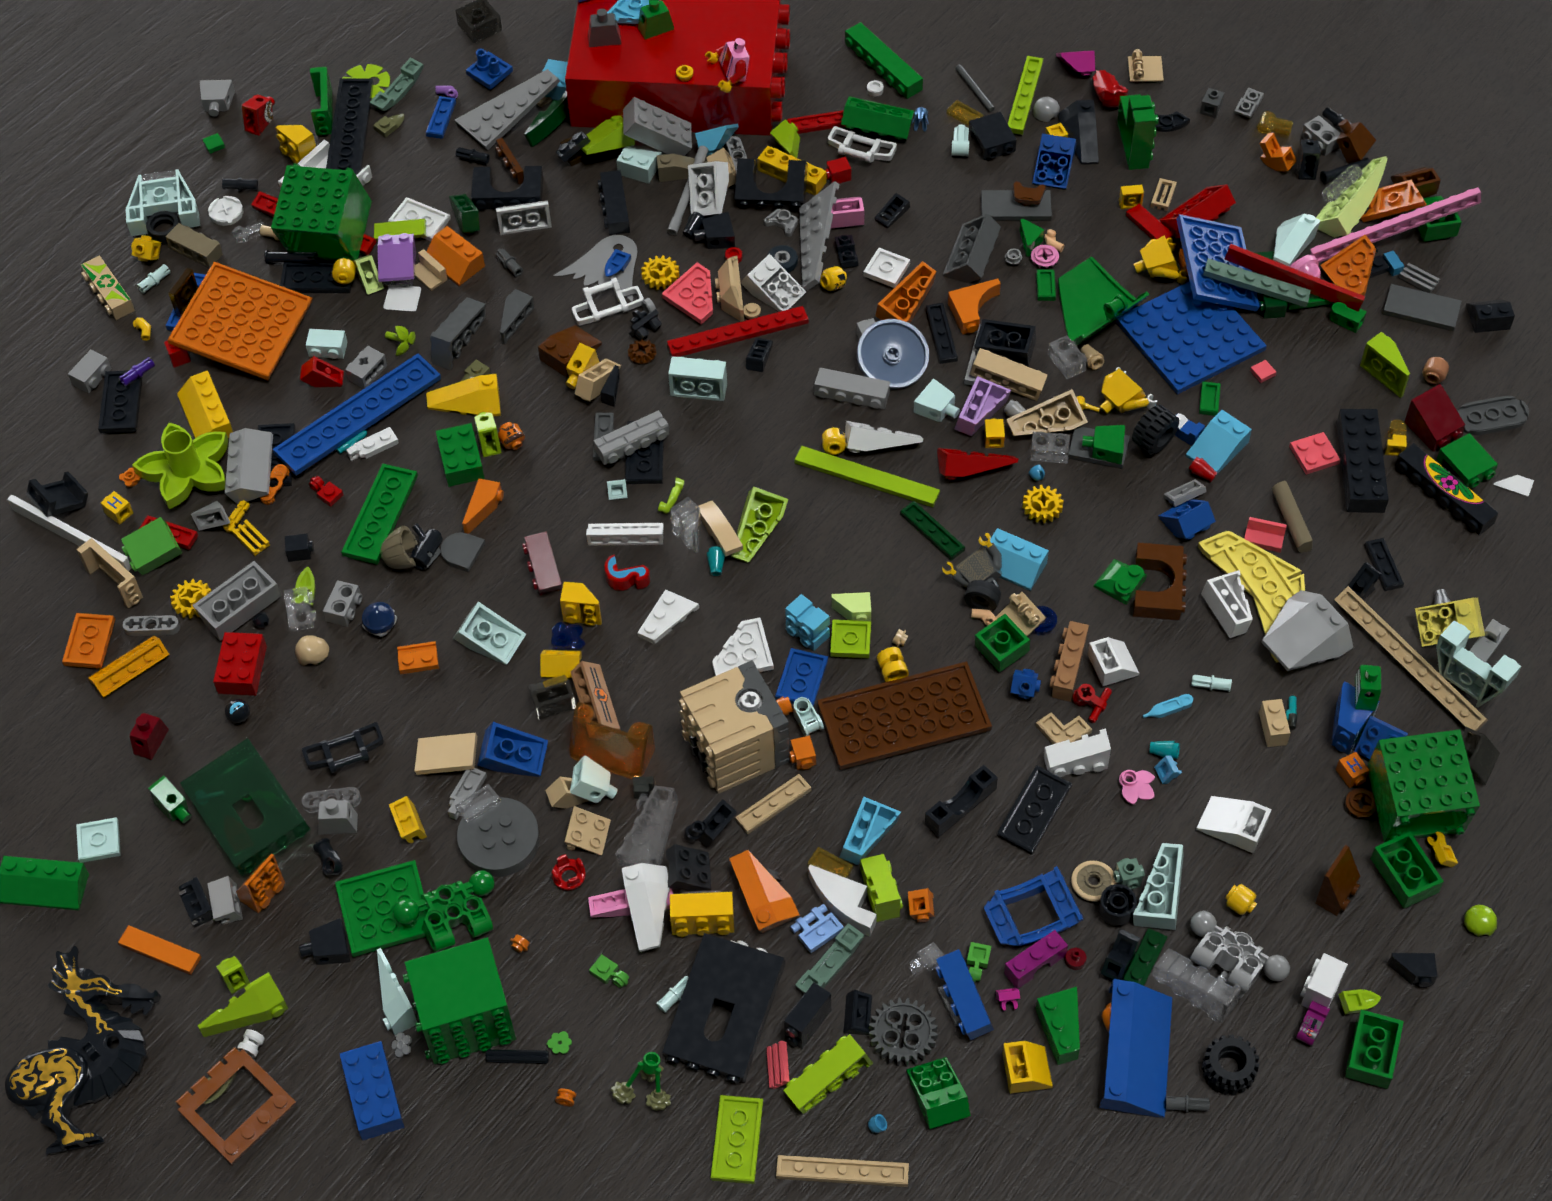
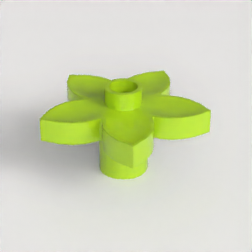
(184, 464)

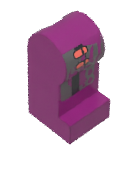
(1312, 1023)

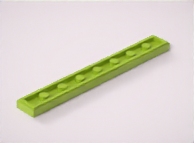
(867, 476)

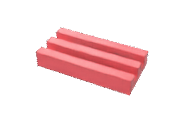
(775, 1066)

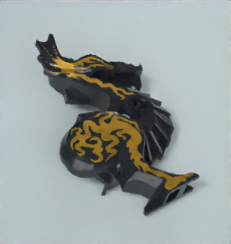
(83, 1069)

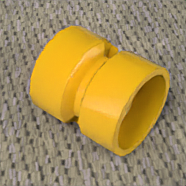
(892, 664)

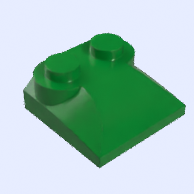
(1121, 581)

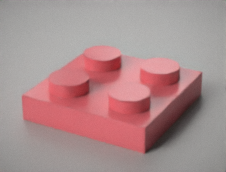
(1314, 453)

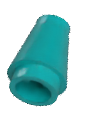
(716, 560)
(1165, 748)

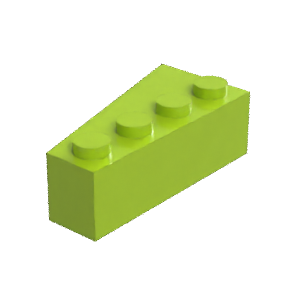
(827, 1073)

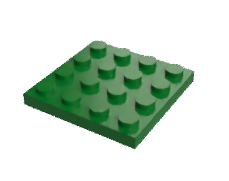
(369, 904)

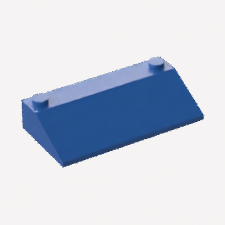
(1137, 1050)

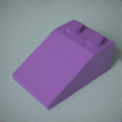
(396, 257)

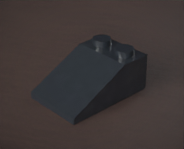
(1007, 340)

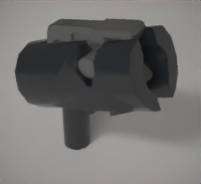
(428, 547)

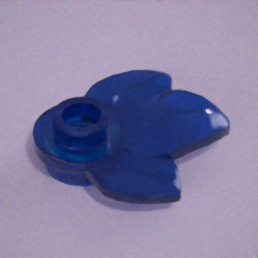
(567, 636)

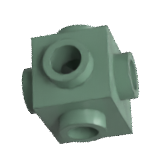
(1129, 873)

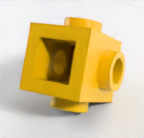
(145, 248)

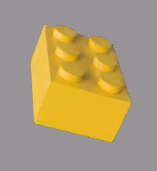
(702, 913)

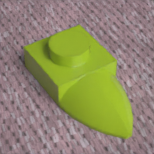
(307, 580)
(1358, 999)

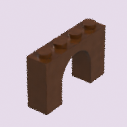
(1170, 561)

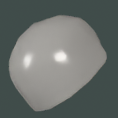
(1045, 109)

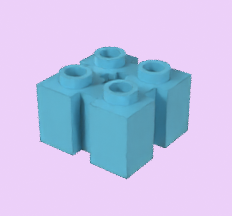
(807, 622)

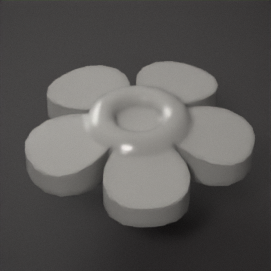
(401, 1044)

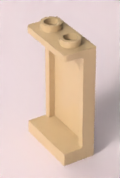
(95, 557)

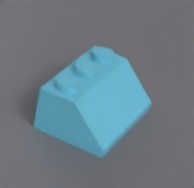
(1020, 559)

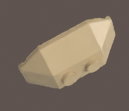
(730, 289)

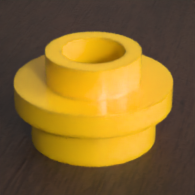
(684, 72)

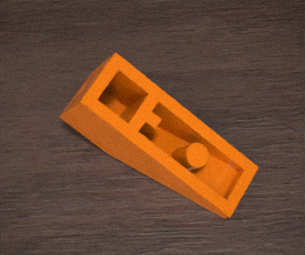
(482, 504)

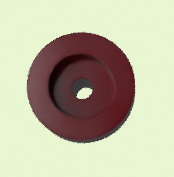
(1075, 958)

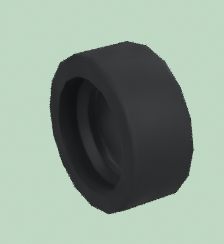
(157, 219)

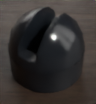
(260, 619)

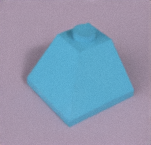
(715, 138)

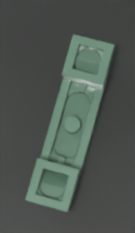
(400, 87)
(833, 960)

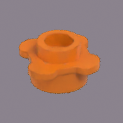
(129, 477)

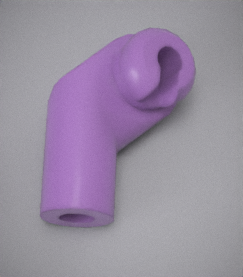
(449, 91)

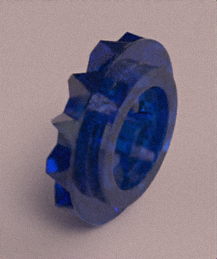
(1050, 621)

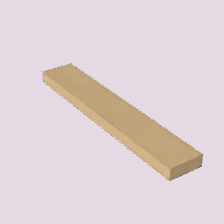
(842, 1171)

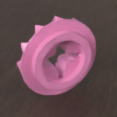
(1050, 252)

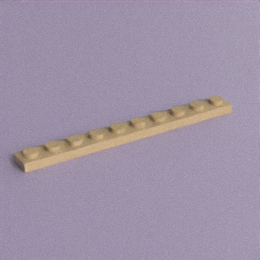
(1410, 659)

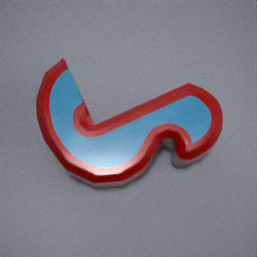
(625, 578)

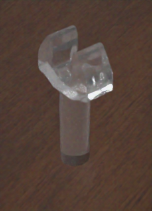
(242, 234)

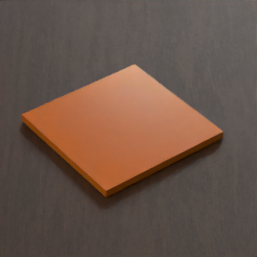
(240, 320)

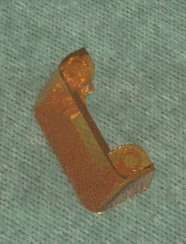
(611, 748)

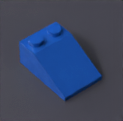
(512, 751)

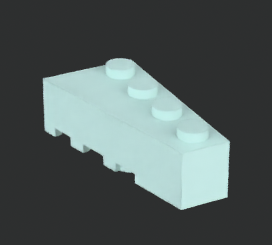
(1161, 894)

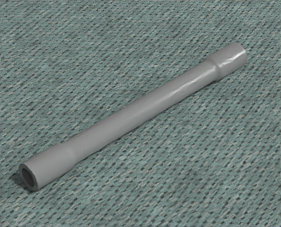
(677, 218)

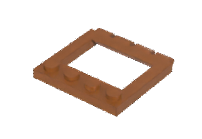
(256, 1125)

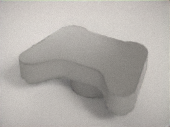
(782, 219)

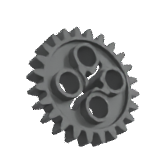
(883, 1028)

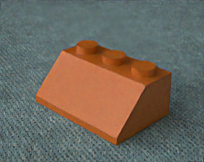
(456, 255)

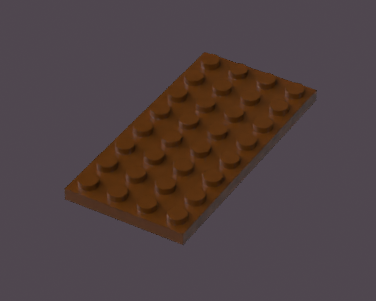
(903, 715)

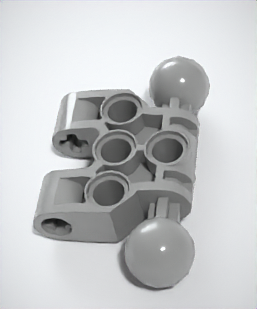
(1234, 953)

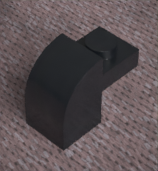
(1120, 955)

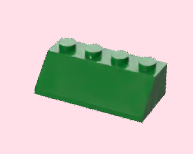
(877, 118)
(42, 882)

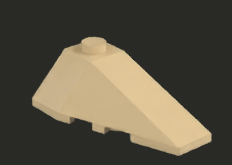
(1053, 415)

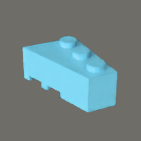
(868, 828)

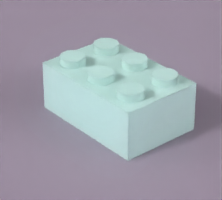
(697, 378)

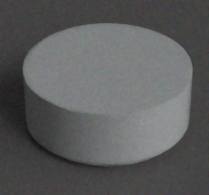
(648, 305)

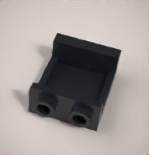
(993, 135)
(57, 496)

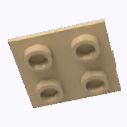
(1145, 67)
(1023, 613)
(587, 831)

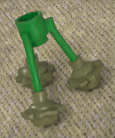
(651, 1070)

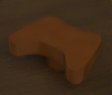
(1028, 196)

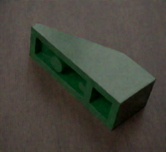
(465, 213)

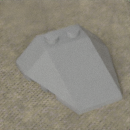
(1307, 632)

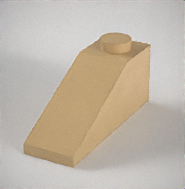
(592, 380)

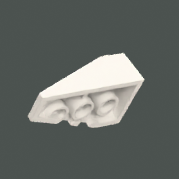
(865, 438)

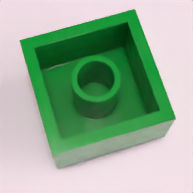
(1002, 642)

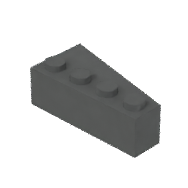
(456, 332)

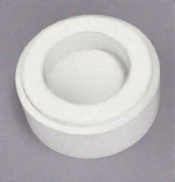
(875, 88)

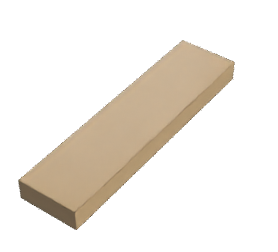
(773, 804)

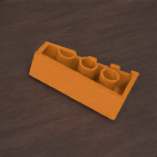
(908, 295)

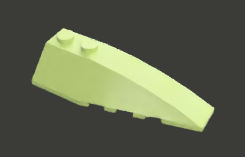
(1344, 213)

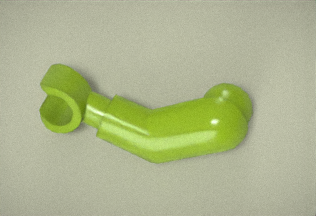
(675, 492)

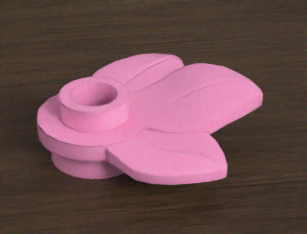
(1138, 787)

